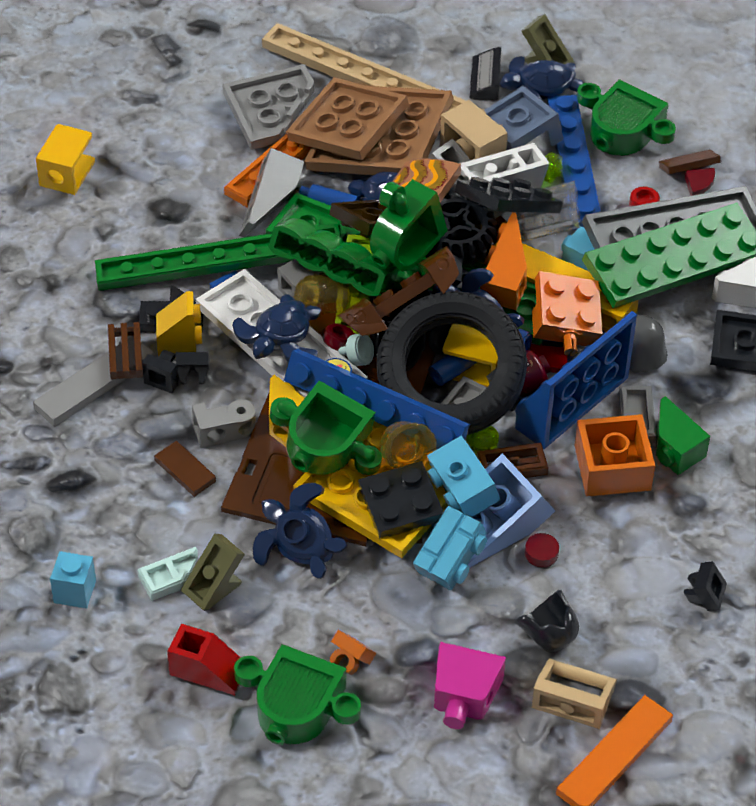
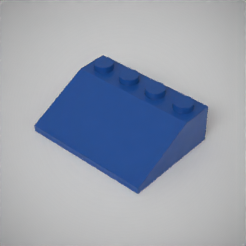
(578, 385)

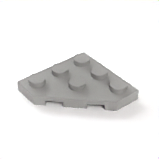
(269, 103)

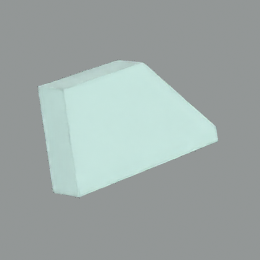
(168, 574)

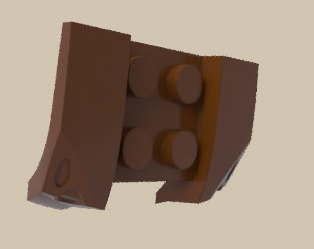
(436, 269)

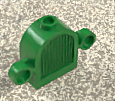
(625, 118)
(407, 225)
(327, 432)
(297, 694)

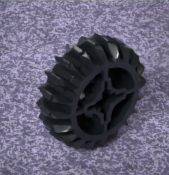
(469, 228)

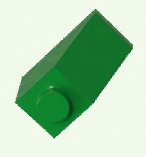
(679, 439)

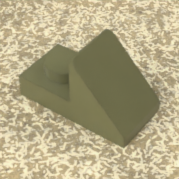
(545, 42)
(213, 573)

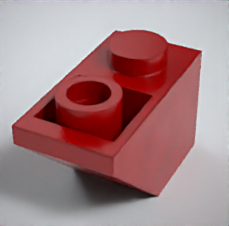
(203, 659)

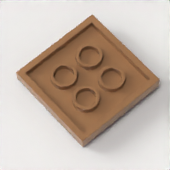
(347, 118)

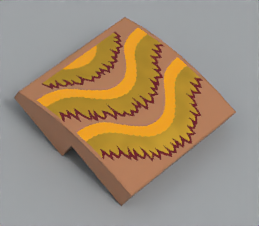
(433, 173)

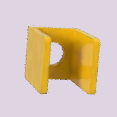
(62, 160)
(474, 346)

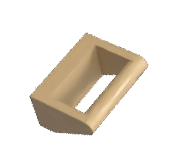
(571, 702)

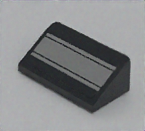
(486, 75)

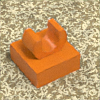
(352, 649)

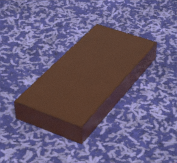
(689, 161)
(185, 468)

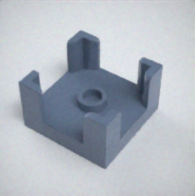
(525, 118)

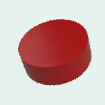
(643, 195)

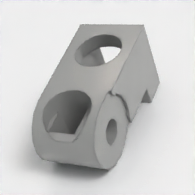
(223, 423)

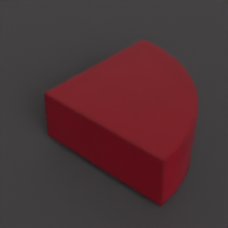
(699, 180)

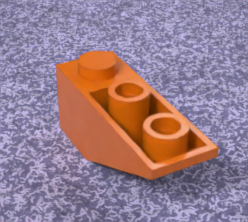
(507, 265)

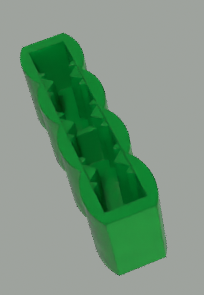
(328, 253)

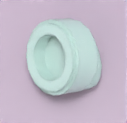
(358, 350)

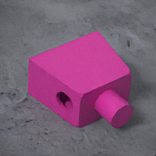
(466, 683)

